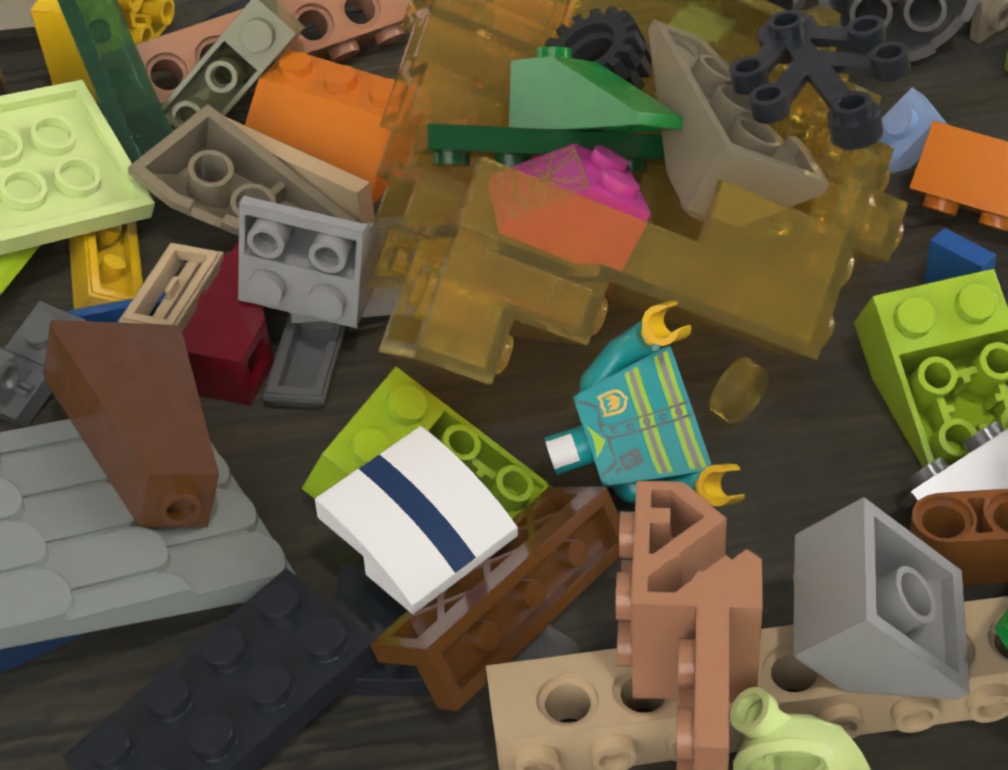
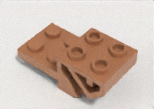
(687, 615)

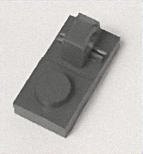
(22, 366)

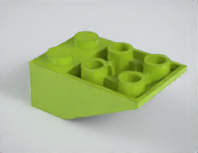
(940, 360)
(399, 409)

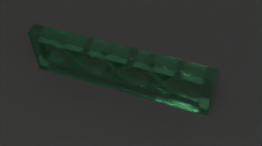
(117, 74)

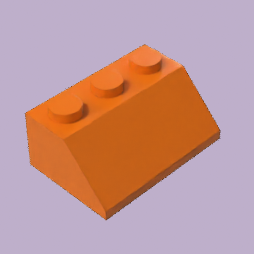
(325, 113)
(964, 173)

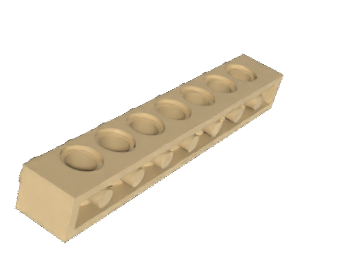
(610, 735)

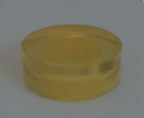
(739, 390)

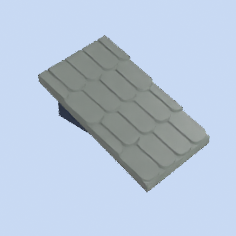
(85, 565)

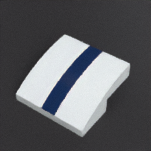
(416, 518)

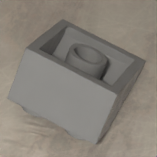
(878, 608)

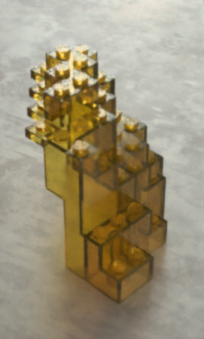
(516, 256)

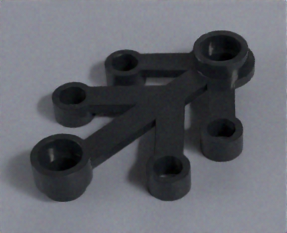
(792, 40)

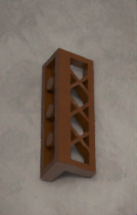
(509, 598)

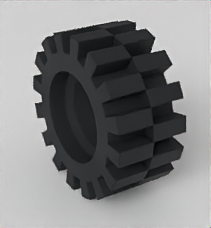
(609, 40)

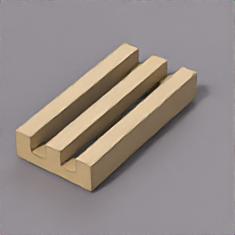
(180, 291)

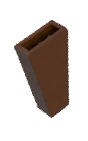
(138, 414)

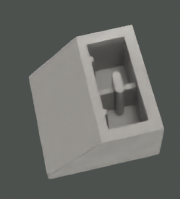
(305, 261)

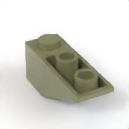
(234, 61)

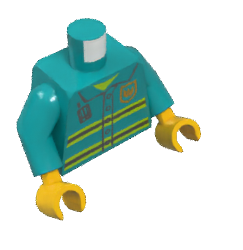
(639, 418)

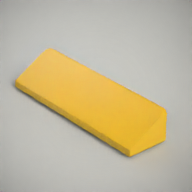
(105, 266)

